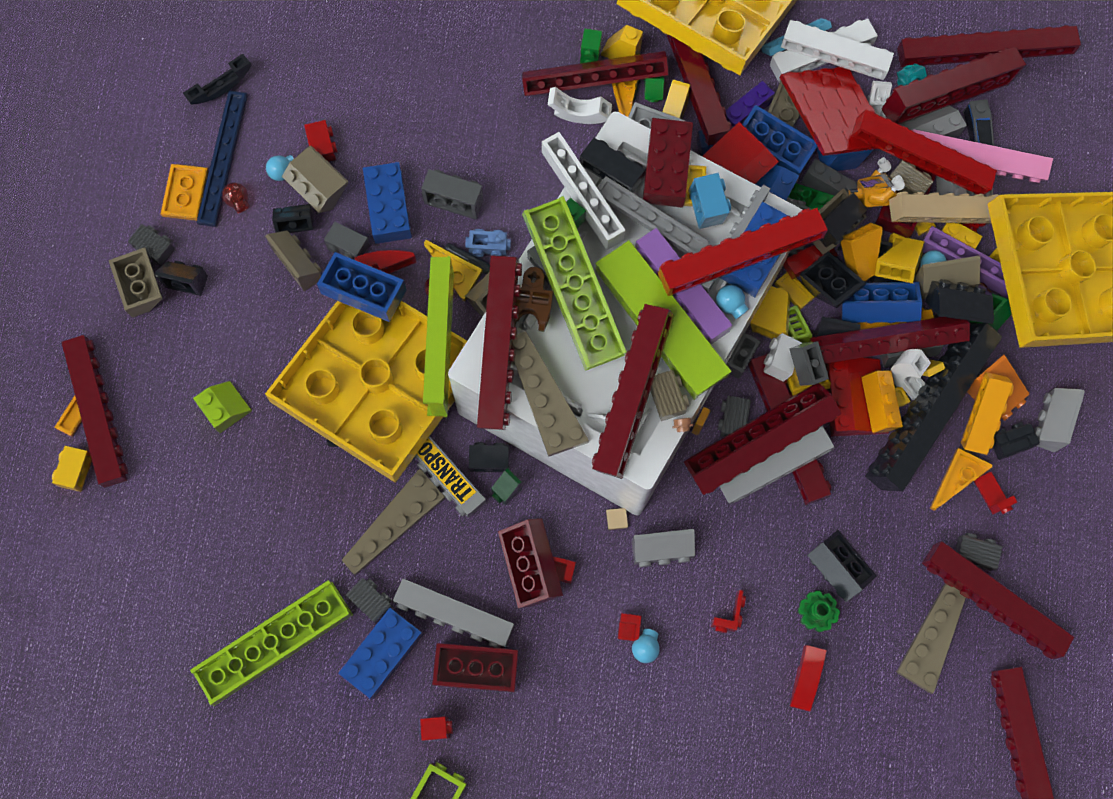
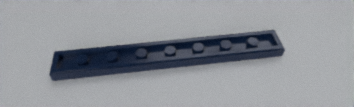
(222, 158)

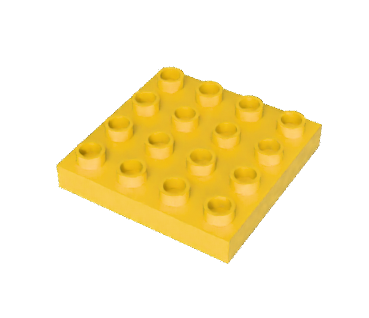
(720, 29)
(1057, 265)
(364, 385)

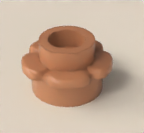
(682, 424)

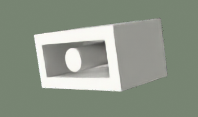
(779, 360)

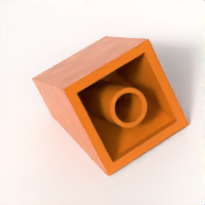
(1003, 368)

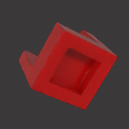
(564, 569)
(629, 627)

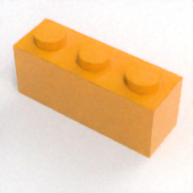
(881, 401)

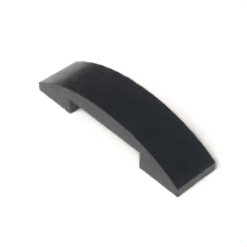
(221, 84)

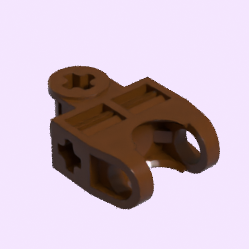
(534, 298)

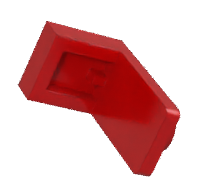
(993, 494)
(723, 625)

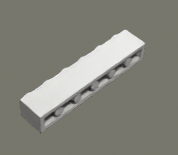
(837, 50)
(794, 62)
(583, 190)

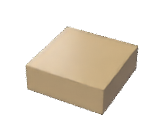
(616, 519)

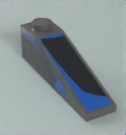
(979, 122)

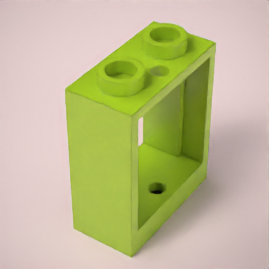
(441, 770)

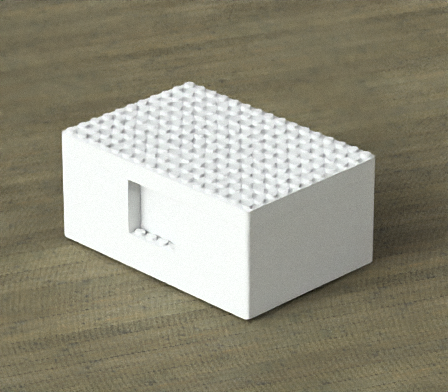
(591, 391)

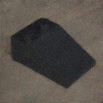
(831, 280)

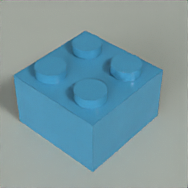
(709, 200)

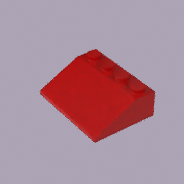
(742, 154)
(849, 395)

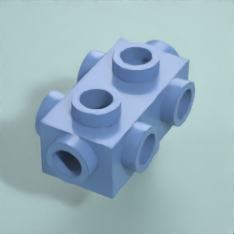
(492, 242)

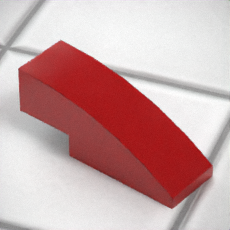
(388, 260)
(798, 263)
(807, 677)

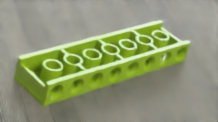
(574, 283)
(438, 336)
(686, 347)
(271, 642)

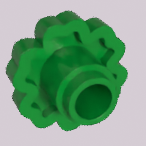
(818, 611)

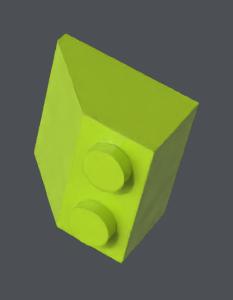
(222, 405)

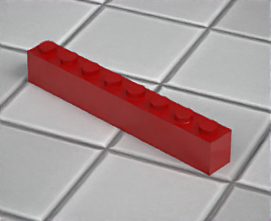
(923, 152)
(742, 251)

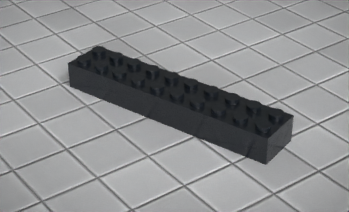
(932, 409)

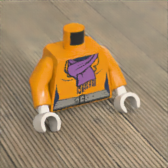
(878, 187)

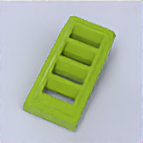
(801, 335)

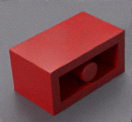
(319, 138)
(436, 728)

